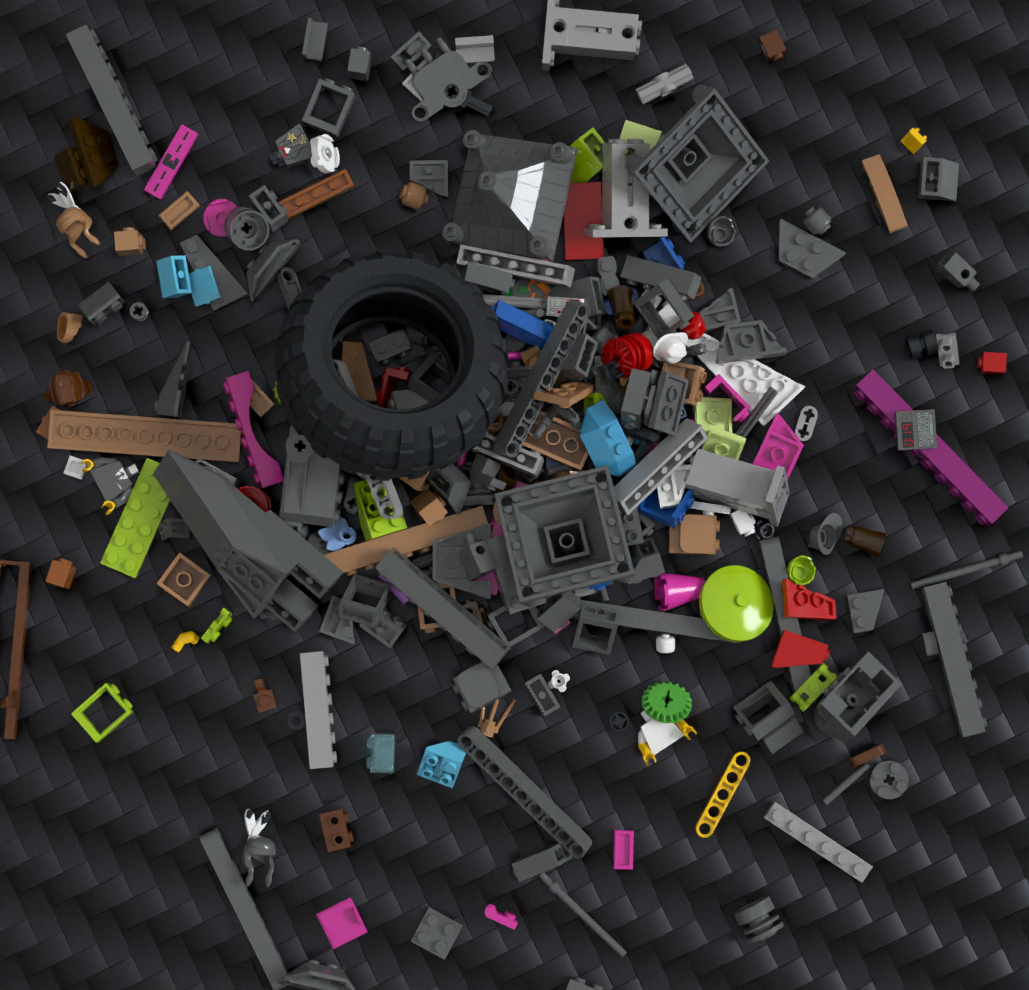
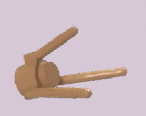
(488, 726)

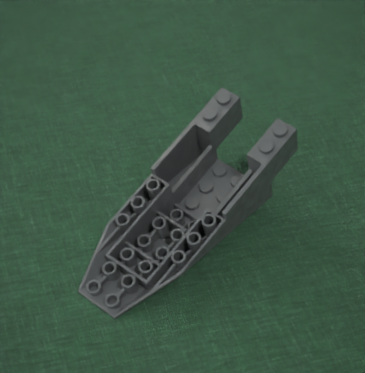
(246, 544)

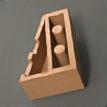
(359, 367)

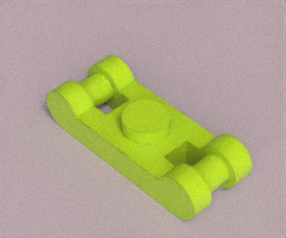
(813, 687)

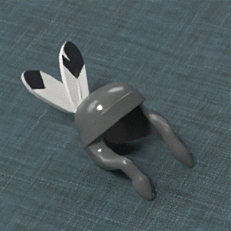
(258, 847)

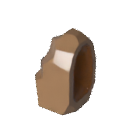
(68, 326)

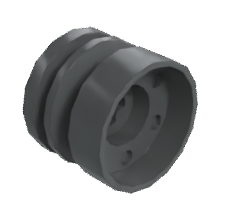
(255, 233)
(758, 919)

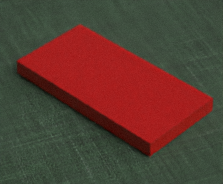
(582, 209)

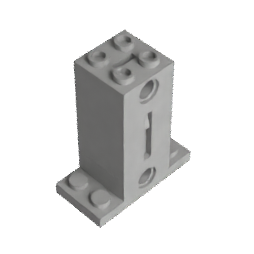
(589, 34)
(623, 195)
(738, 485)

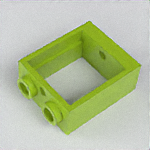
(87, 724)

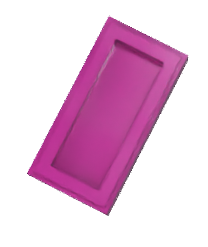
(623, 849)

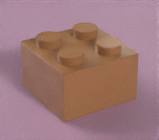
(184, 579)

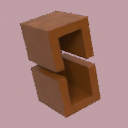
(61, 573)

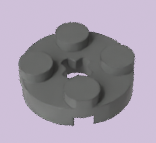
(894, 770)

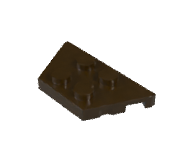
(94, 150)

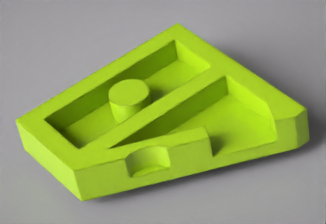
(213, 631)

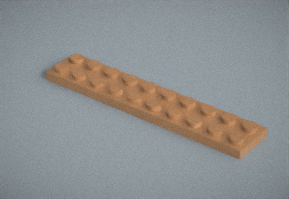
(143, 436)

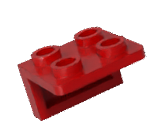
(389, 381)

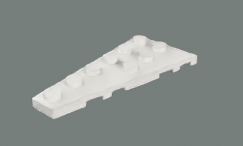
(749, 379)

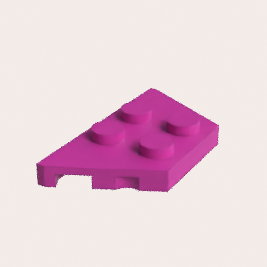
(779, 447)

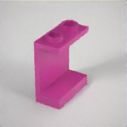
(736, 398)

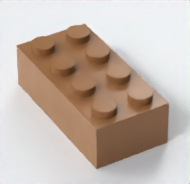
(558, 443)

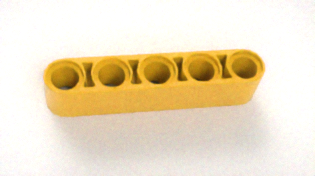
(729, 787)

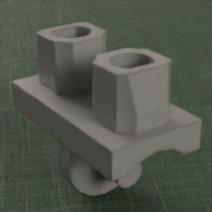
(947, 350)

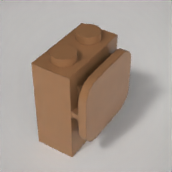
(695, 536)

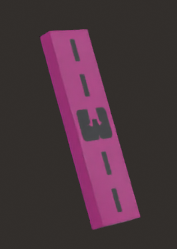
(171, 162)

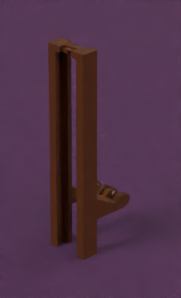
(11, 701)

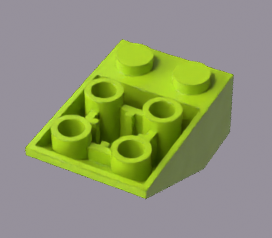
(588, 158)
(371, 521)

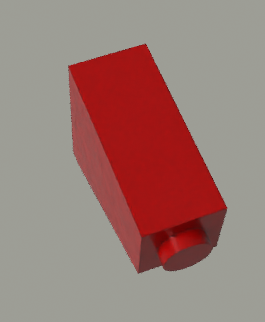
(798, 651)

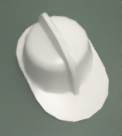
(671, 347)

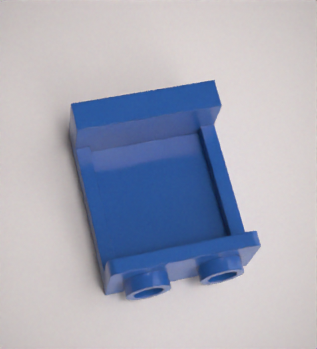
(669, 516)

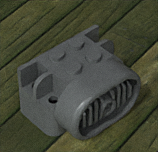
(854, 698)

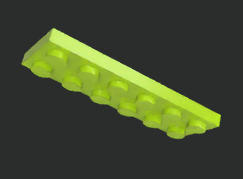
(137, 523)

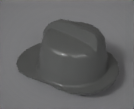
(825, 535)

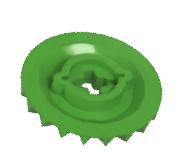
(654, 702)

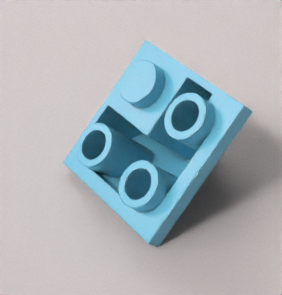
(442, 763)

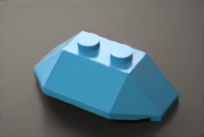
(606, 440)

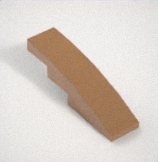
(884, 193)

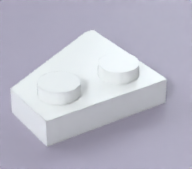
(673, 487)

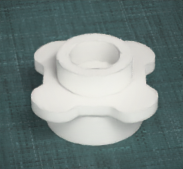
(554, 684)

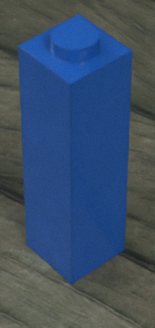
(522, 325)

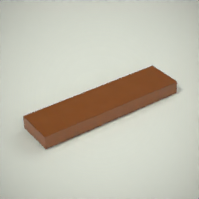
(317, 193)

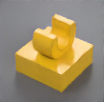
(913, 140)

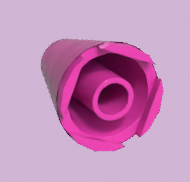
(676, 590)

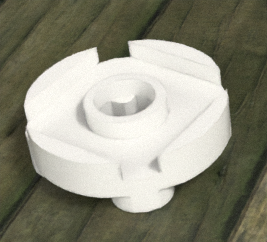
(324, 155)

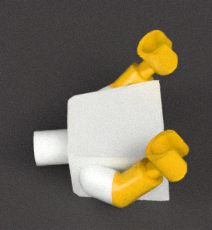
(656, 735)

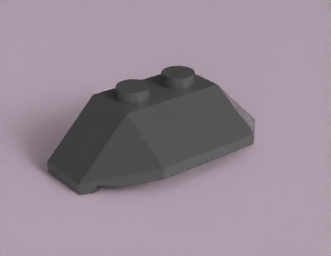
(268, 265)
(317, 977)

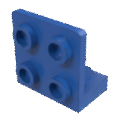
(664, 254)

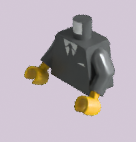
(112, 480)

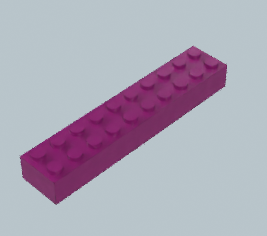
(942, 461)

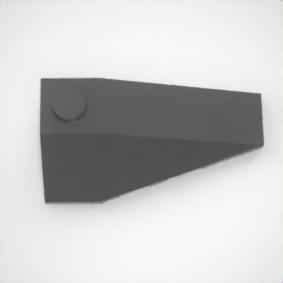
(173, 393)

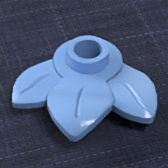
(335, 534)

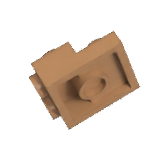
(694, 374)

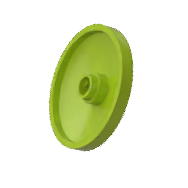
(736, 603)

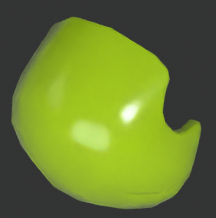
(801, 570)

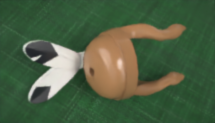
(73, 219)

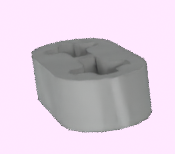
(810, 425)

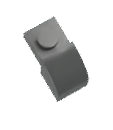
(484, 473)

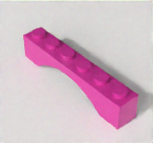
(240, 391)

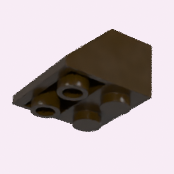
(72, 170)

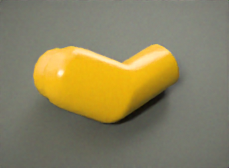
(183, 638)

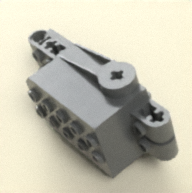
(309, 487)

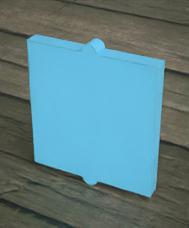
(203, 286)

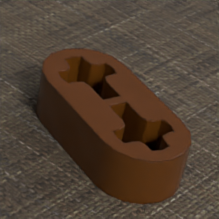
(867, 755)

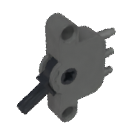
(443, 73)

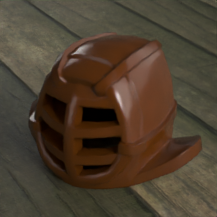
(67, 388)

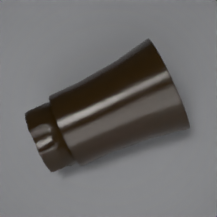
(622, 306)
(865, 539)

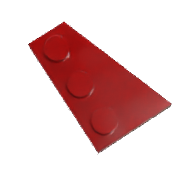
(805, 604)

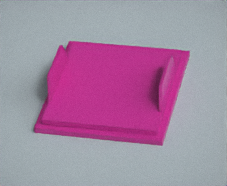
(341, 923)

